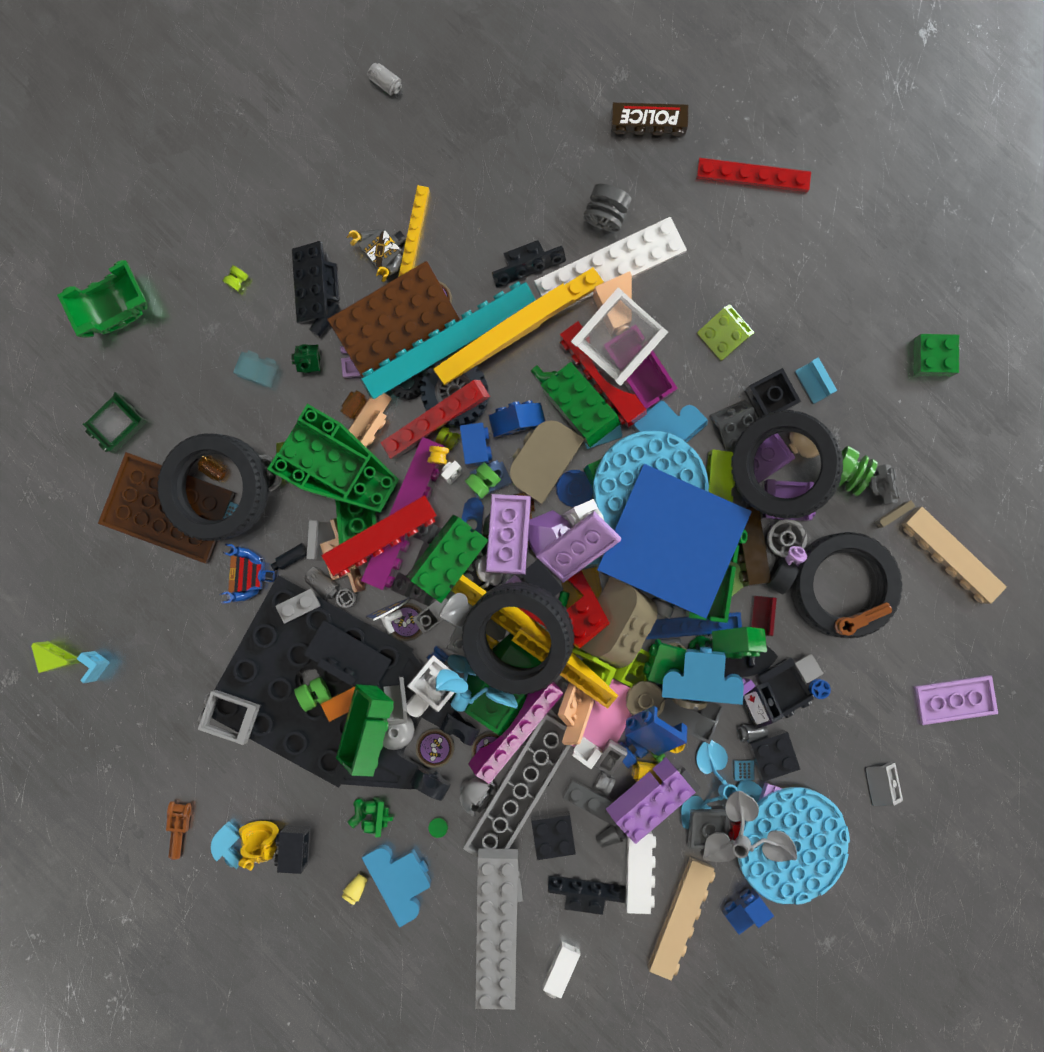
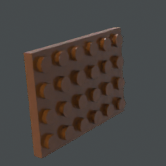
(393, 318)
(136, 508)

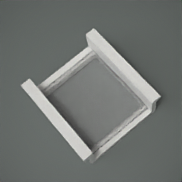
(619, 336)

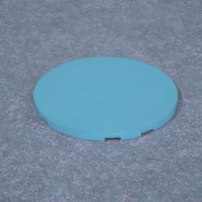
(624, 461)
(820, 844)

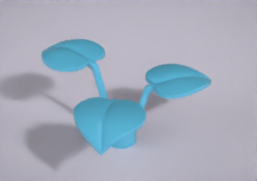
(450, 681)
(713, 758)

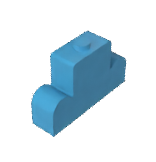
(664, 419)
(703, 679)
(398, 880)

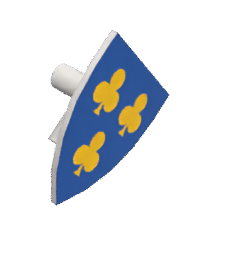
(387, 619)

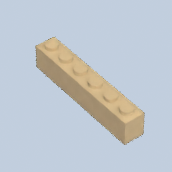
(953, 555)
(680, 918)

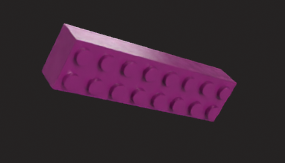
(415, 485)

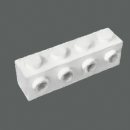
(639, 875)

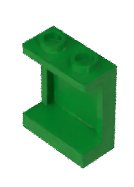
(663, 658)

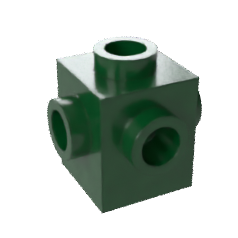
(306, 358)

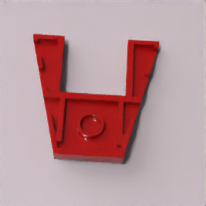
(585, 614)

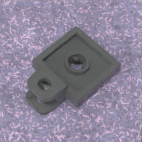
(885, 484)

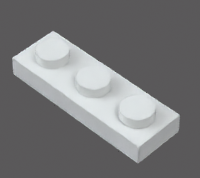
(451, 472)

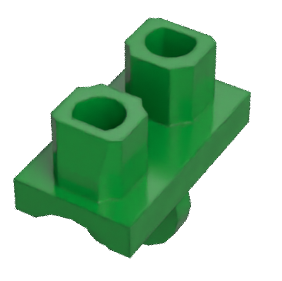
(379, 817)

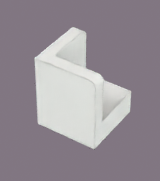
(587, 753)

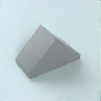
(612, 757)

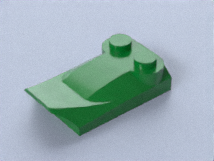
(352, 520)

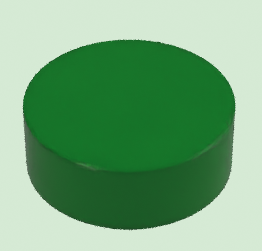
(438, 827)

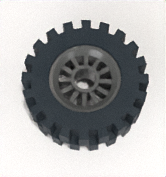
(432, 394)

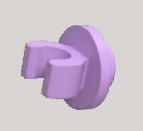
(796, 554)

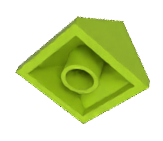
(51, 657)

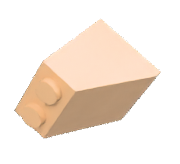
(605, 290)

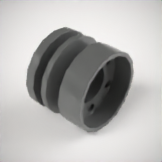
(607, 207)

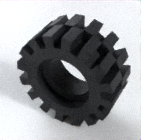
(412, 392)

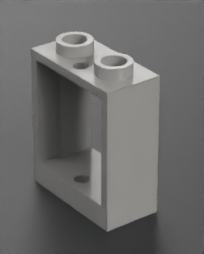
(247, 724)

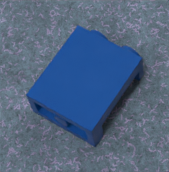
(654, 733)

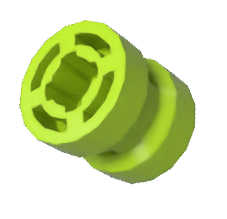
(231, 281)
(448, 441)

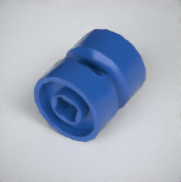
(630, 758)

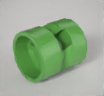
(482, 480)
(306, 696)

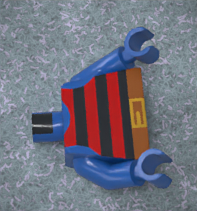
(246, 574)

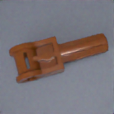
(861, 619)
(178, 823)

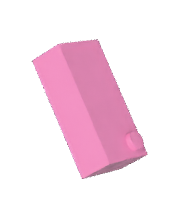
(610, 722)

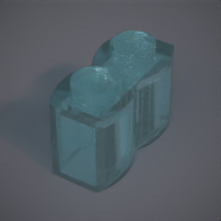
(256, 369)

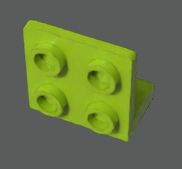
(725, 332)
(598, 666)

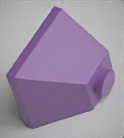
(545, 530)

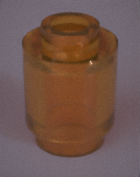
(353, 404)
(212, 468)

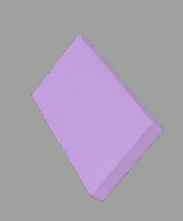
(508, 534)
(578, 546)
(956, 700)

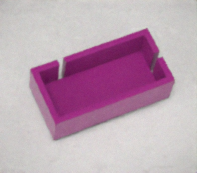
(650, 381)

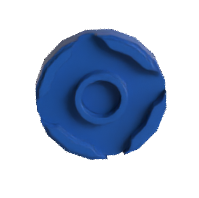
(574, 488)

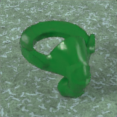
(701, 640)

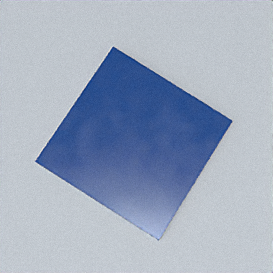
(675, 540)

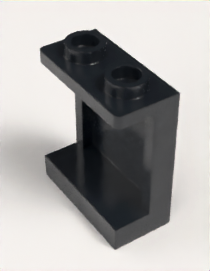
(787, 686)

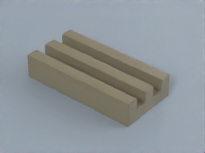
(894, 514)

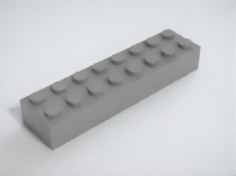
(520, 788)
(496, 928)

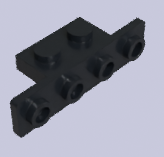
(527, 261)
(586, 895)

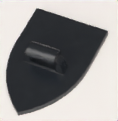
(750, 665)

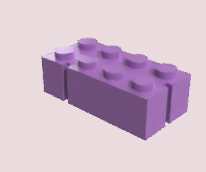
(649, 802)

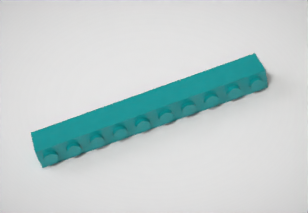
(446, 341)

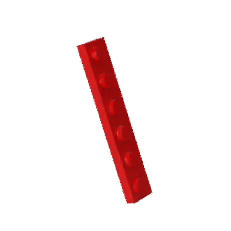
(753, 175)

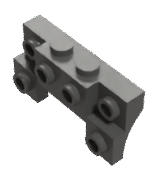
(402, 584)
(699, 724)

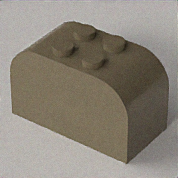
(543, 459)
(630, 620)

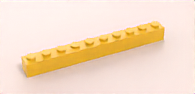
(414, 229)

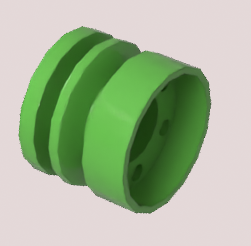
(856, 472)

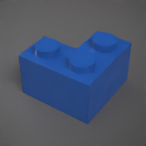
(516, 418)
(474, 444)
(746, 911)

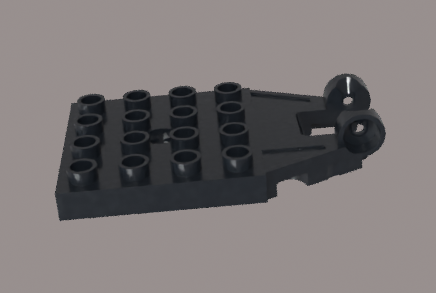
(268, 671)

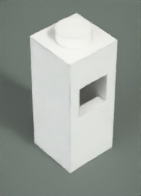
(561, 970)

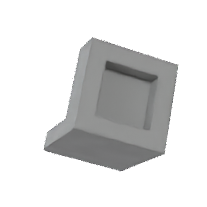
(808, 668)

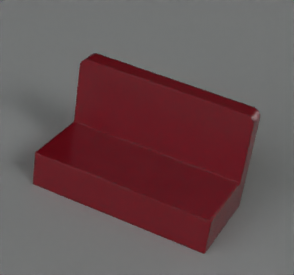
(763, 613)

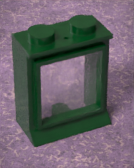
(114, 423)

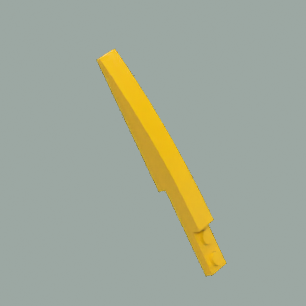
(517, 326)
(537, 642)

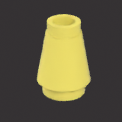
(354, 889)

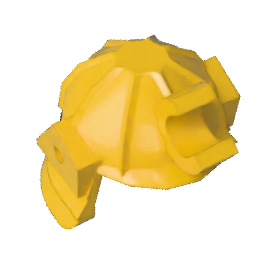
(257, 843)

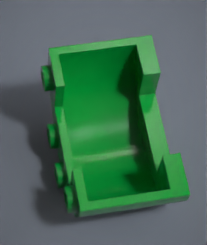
(104, 304)

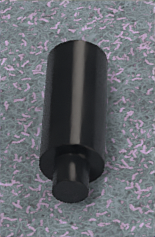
(322, 324)
(290, 557)

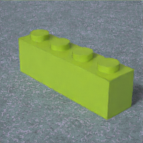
(720, 473)

